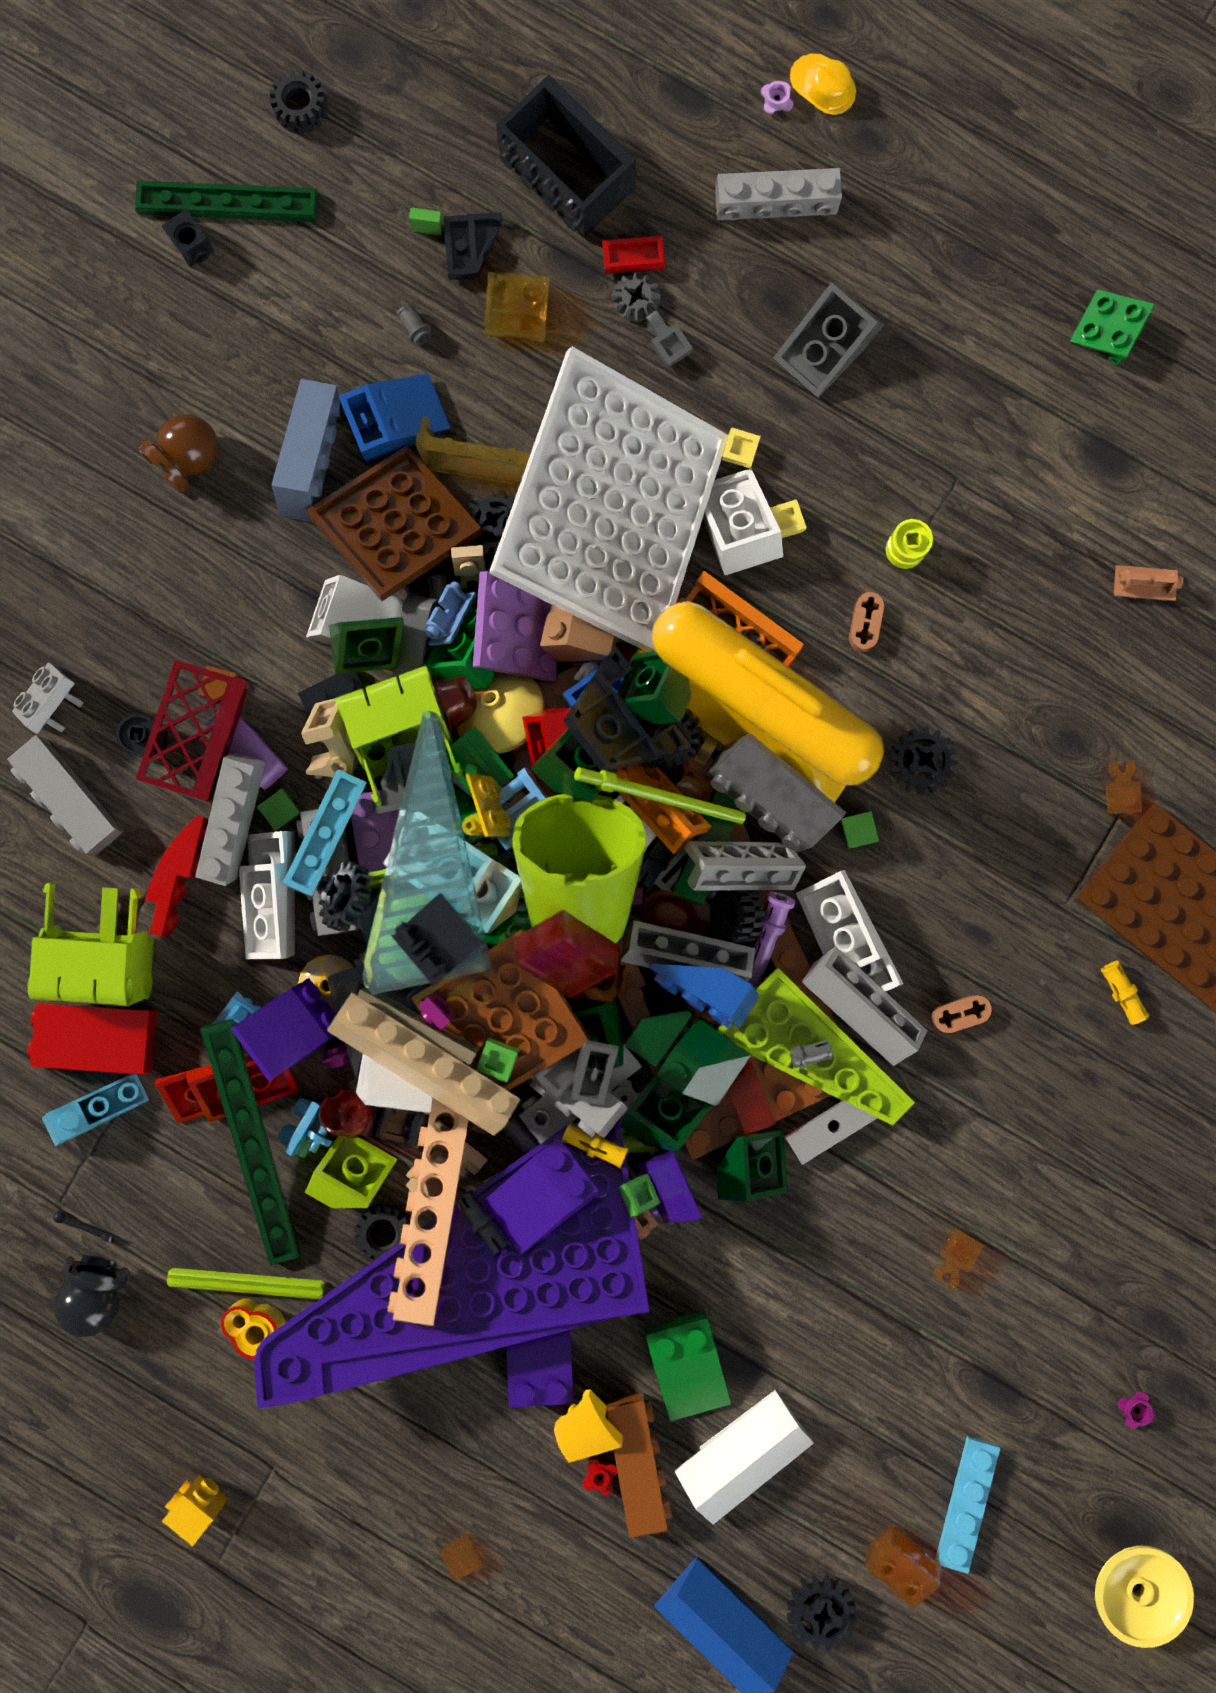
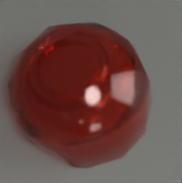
(345, 1114)

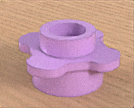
(778, 89)

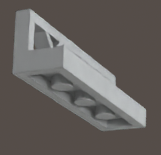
(745, 869)

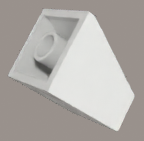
(348, 601)
(385, 1089)

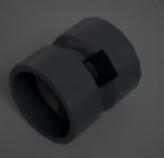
(134, 734)

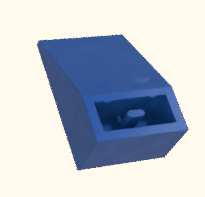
(391, 412)
(716, 989)

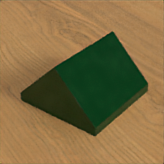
(366, 644)

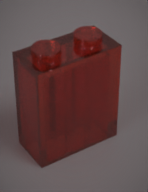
(566, 953)

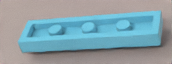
(324, 833)
(967, 1504)

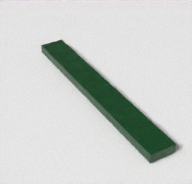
(251, 1142)

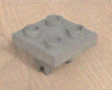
(43, 697)

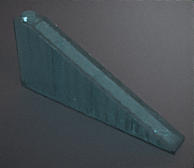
(423, 861)

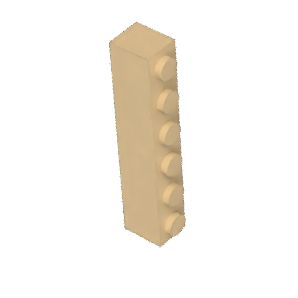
(423, 1064)

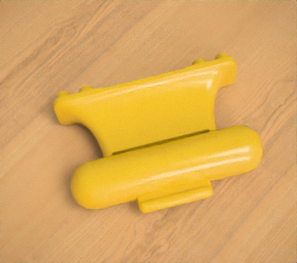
(747, 691)

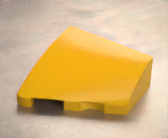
(586, 1430)

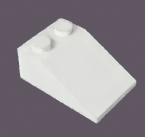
(741, 523)

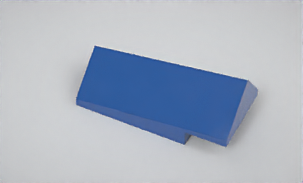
(725, 1629)

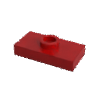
(633, 254)

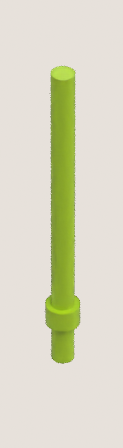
(608, 782)

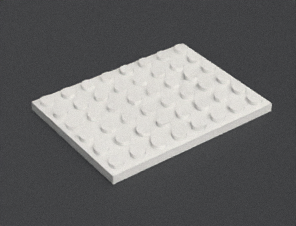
(609, 501)

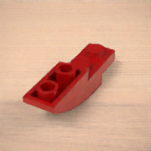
(167, 881)

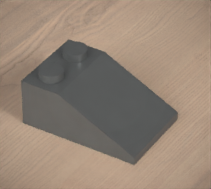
(828, 339)

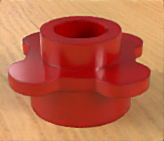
(598, 1467)

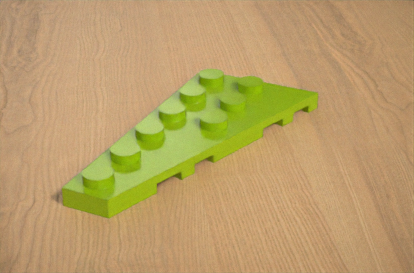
(788, 1018)

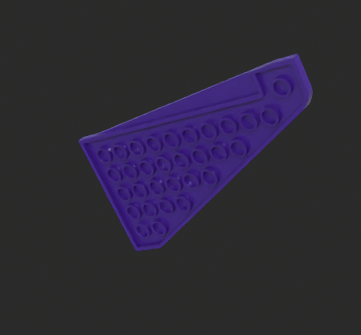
(485, 1301)

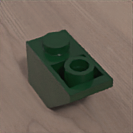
(656, 1033)

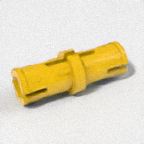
(1125, 992)
(595, 1145)

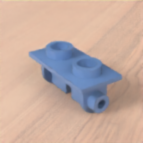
(444, 625)

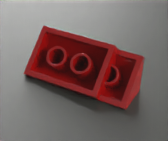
(196, 1091)

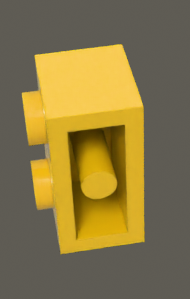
(194, 1508)

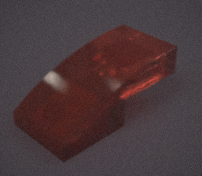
(750, 1101)

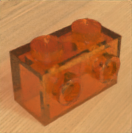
(903, 1566)

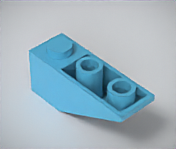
(94, 1109)

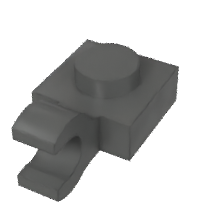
(669, 342)

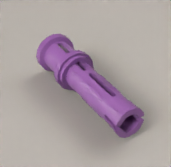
(773, 927)

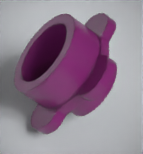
(335, 1055)
(1145, 1414)

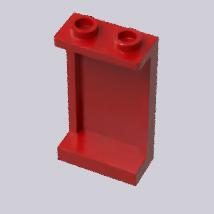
(92, 1038)

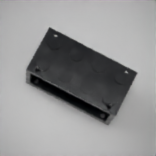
(554, 103)

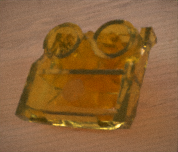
(516, 306)

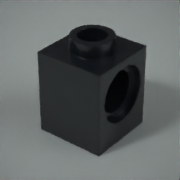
(184, 227)

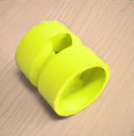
(909, 543)

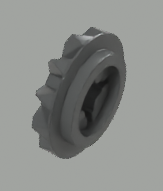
(641, 308)

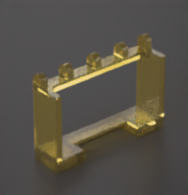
(443, 454)

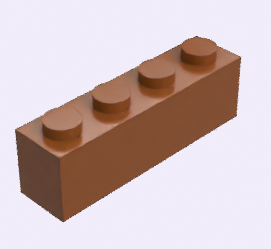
(637, 1467)

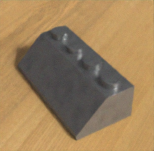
(773, 793)

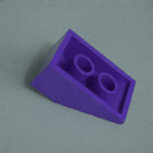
(287, 1029)
(671, 1187)
(540, 1196)
(540, 1371)

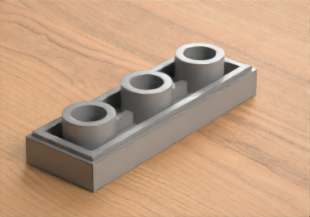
(815, 1136)

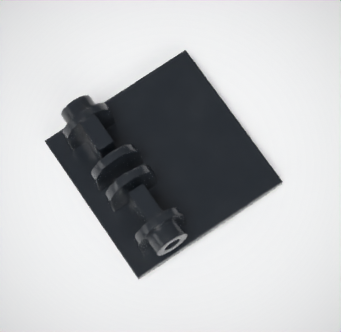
(437, 939)

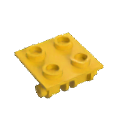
(491, 818)

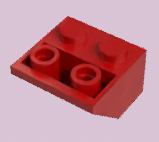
(543, 730)

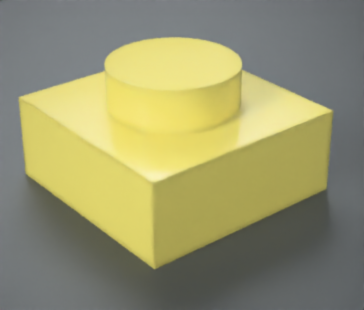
(741, 448)
(789, 518)

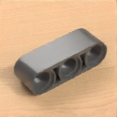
(414, 642)

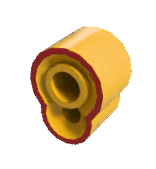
(248, 1324)

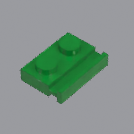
(478, 758)

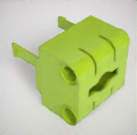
(390, 717)
(92, 965)

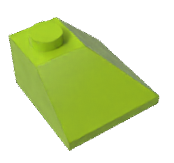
(350, 1173)

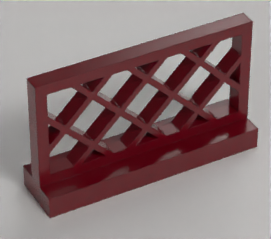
(221, 732)

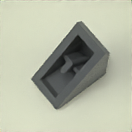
(593, 1072)

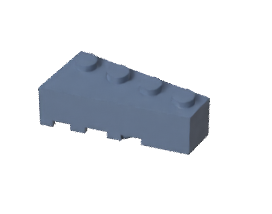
(306, 449)

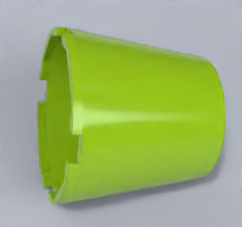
(580, 860)

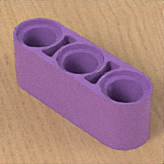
(249, 743)

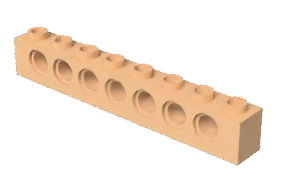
(422, 1309)

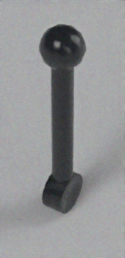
(60, 1217)

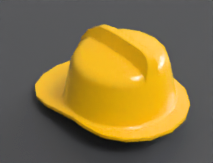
(823, 83)

